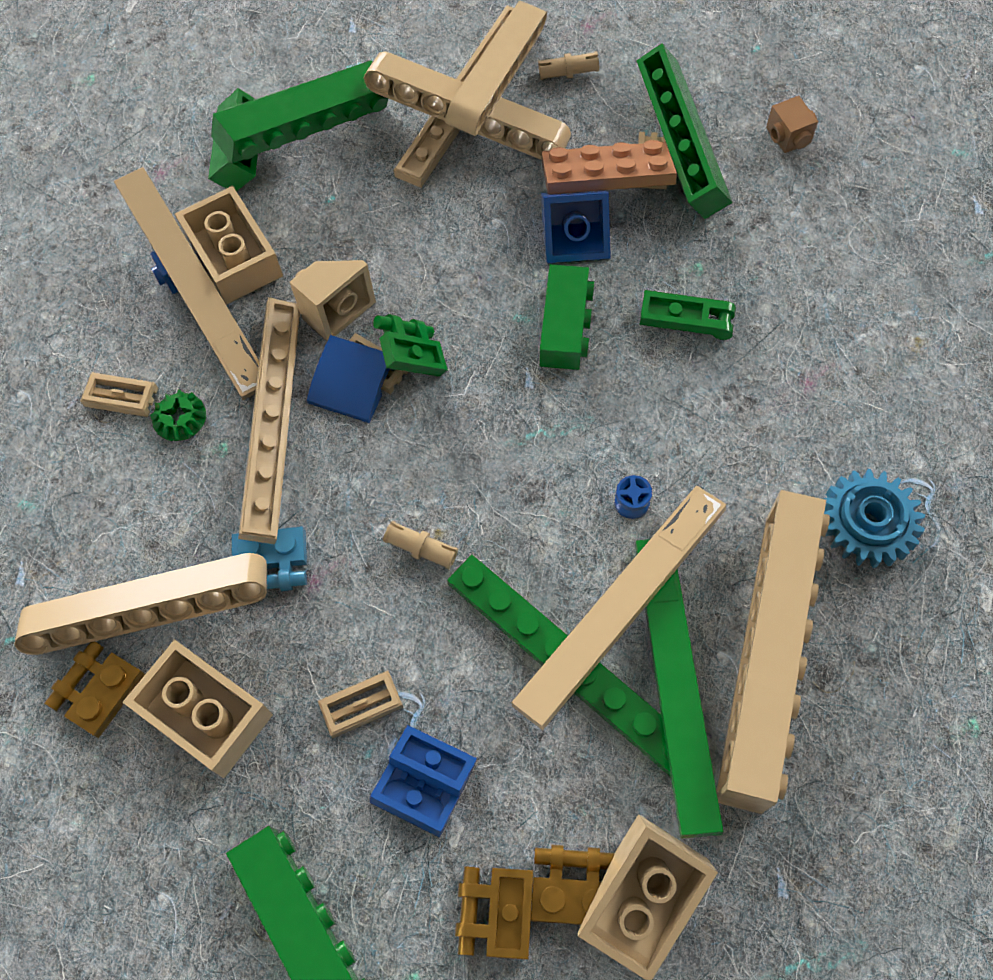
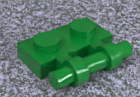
(409, 347)

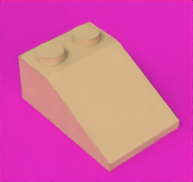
(646, 898)

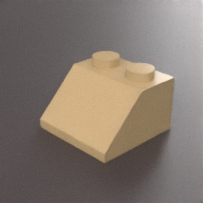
(333, 294)

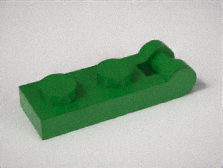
(688, 314)

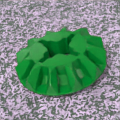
(188, 423)

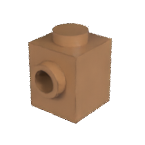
(792, 124)

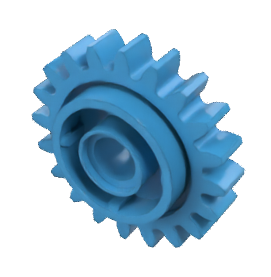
(896, 516)

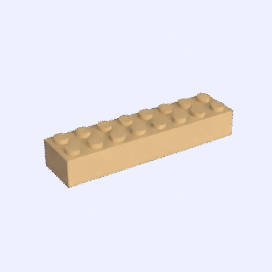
(772, 656)

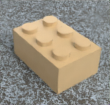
(229, 244)
(198, 708)

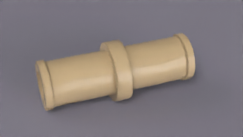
(568, 65)
(420, 544)

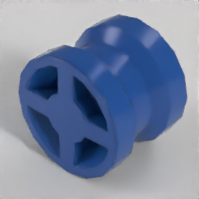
(636, 489)

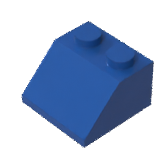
(576, 226)

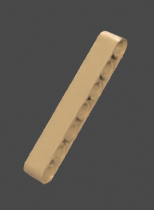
(495, 68)
(434, 91)
(142, 604)

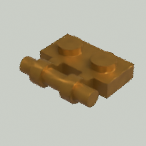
(104, 693)
(566, 899)
(508, 912)

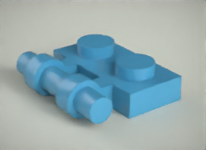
(284, 554)

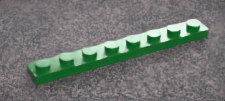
(541, 638)

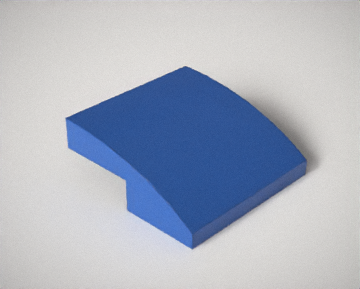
(348, 379)
(423, 781)

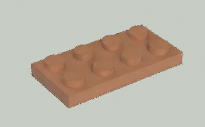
(608, 167)

